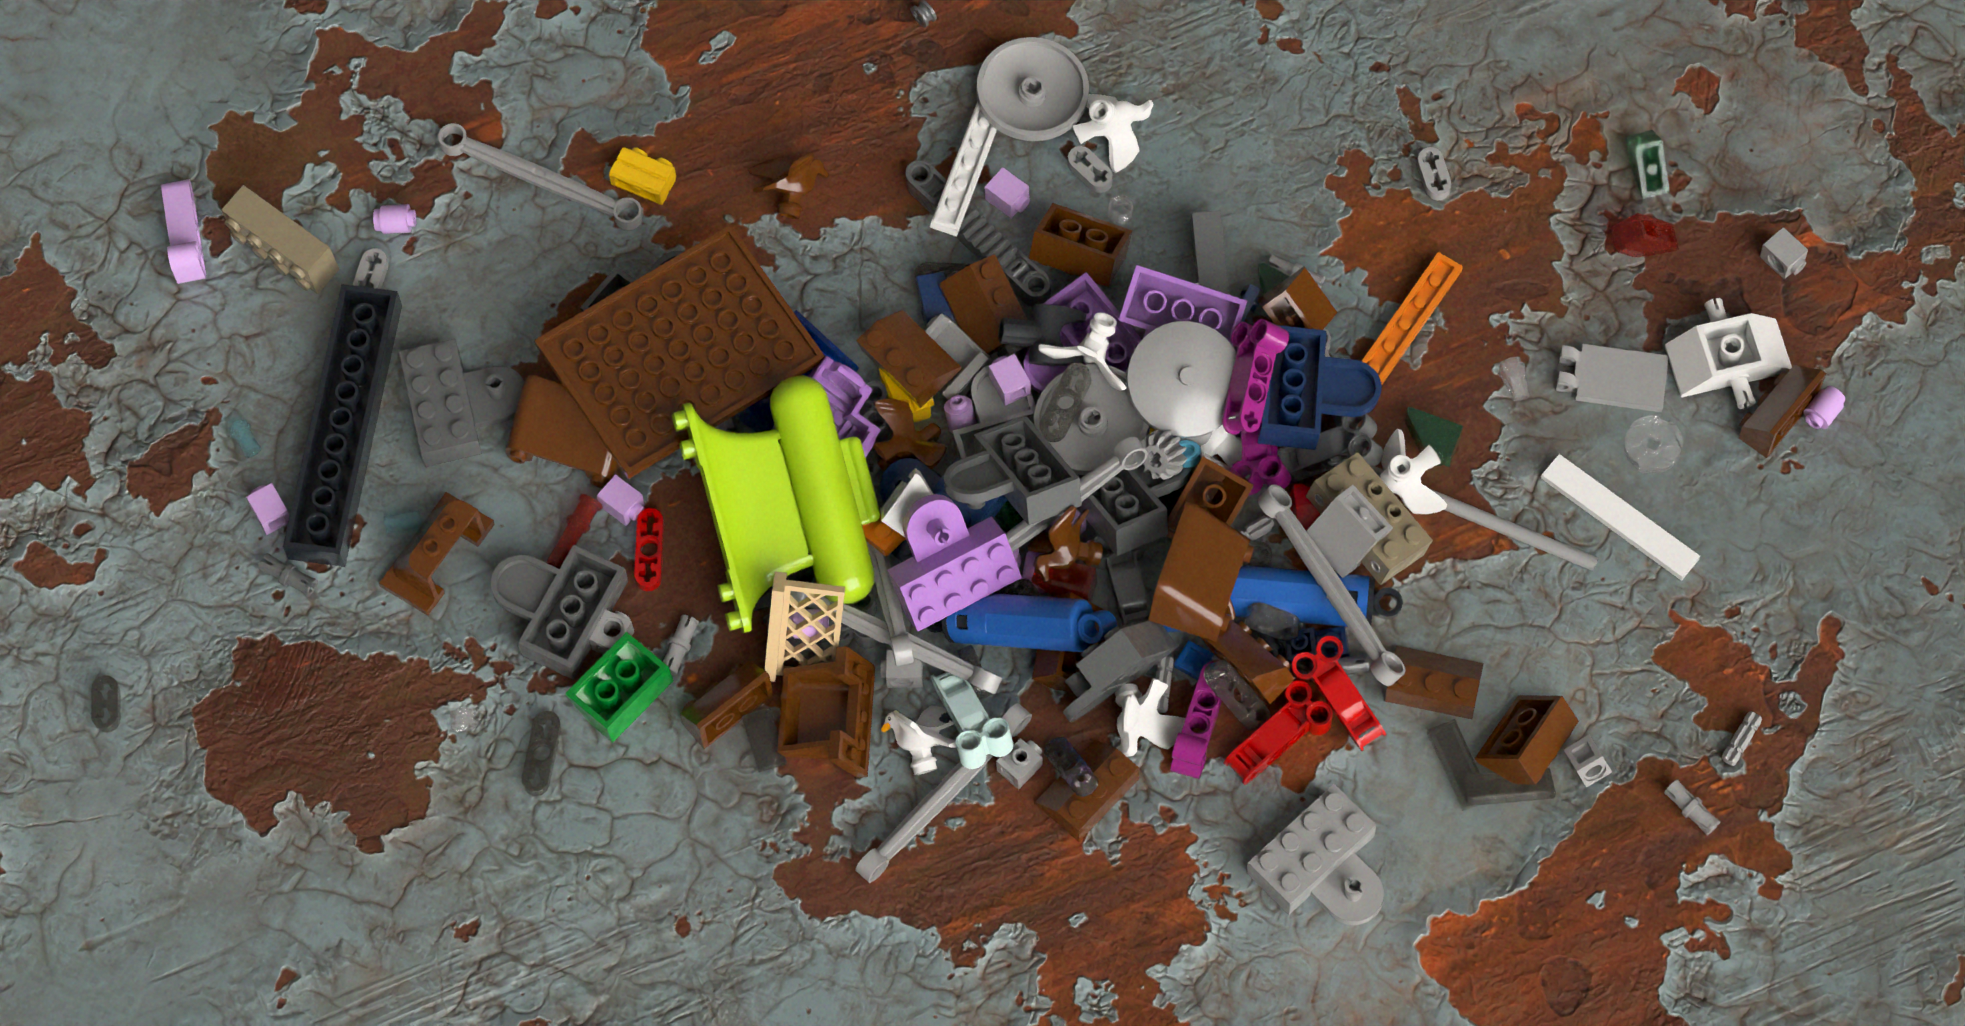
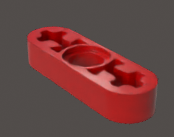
(643, 538)

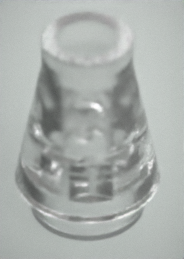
(1514, 377)

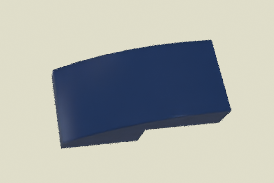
(932, 297)
(1308, 639)

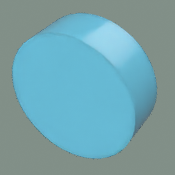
(1192, 452)

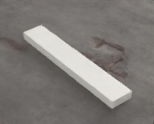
(964, 174)
(1620, 517)

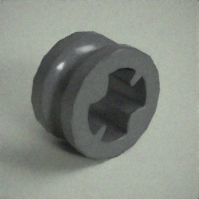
(923, 13)

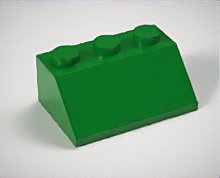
(620, 687)

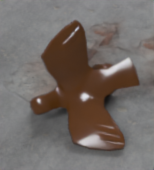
(790, 180)
(906, 440)
(1063, 545)

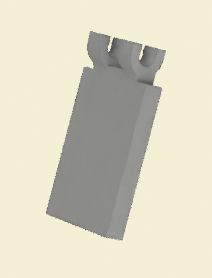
(1614, 376)

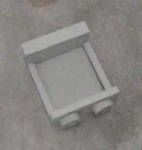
(962, 350)
(1348, 530)

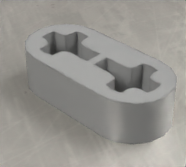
(1094, 165)
(1440, 172)
(364, 270)

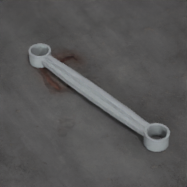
(540, 176)
(1127, 455)
(891, 608)
(921, 649)
(1385, 665)
(877, 860)

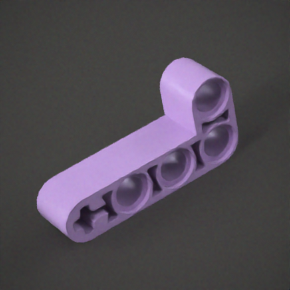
(185, 246)

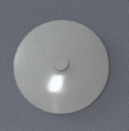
(1032, 89)
(1181, 378)
(1099, 424)

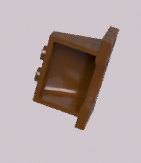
(412, 570)
(829, 711)

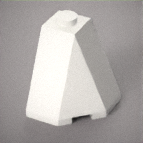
(902, 499)

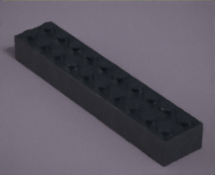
(342, 425)

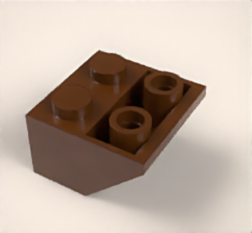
(1298, 303)

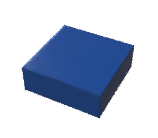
(1193, 659)

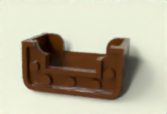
(556, 430)
(1199, 574)

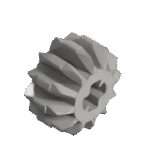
(1164, 454)

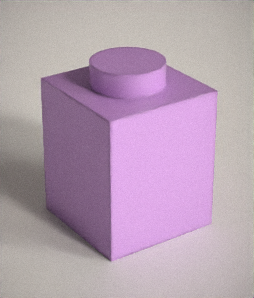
(1007, 193)
(1009, 379)
(621, 500)
(268, 508)

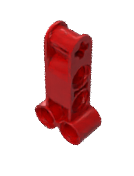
(1340, 693)
(1279, 733)

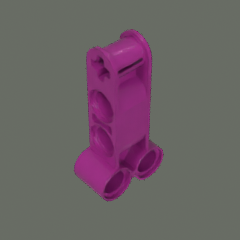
(1251, 373)
(1260, 462)
(1191, 747)

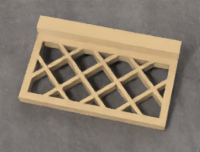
(780, 620)

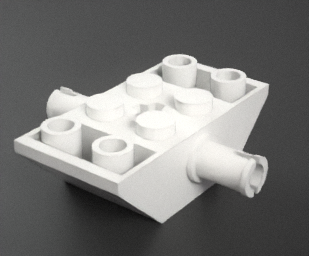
(1727, 354)

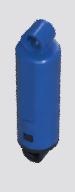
(1302, 596)
(1027, 623)

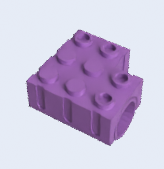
(846, 397)

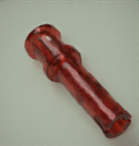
(577, 524)

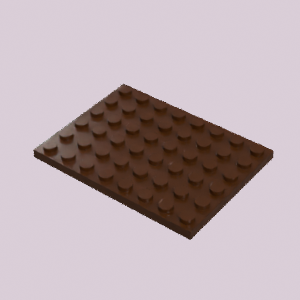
(684, 333)

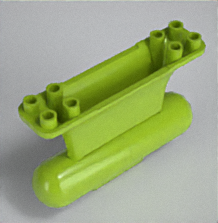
(785, 498)

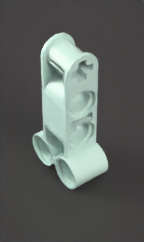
(977, 731)

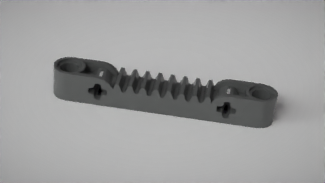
(981, 237)

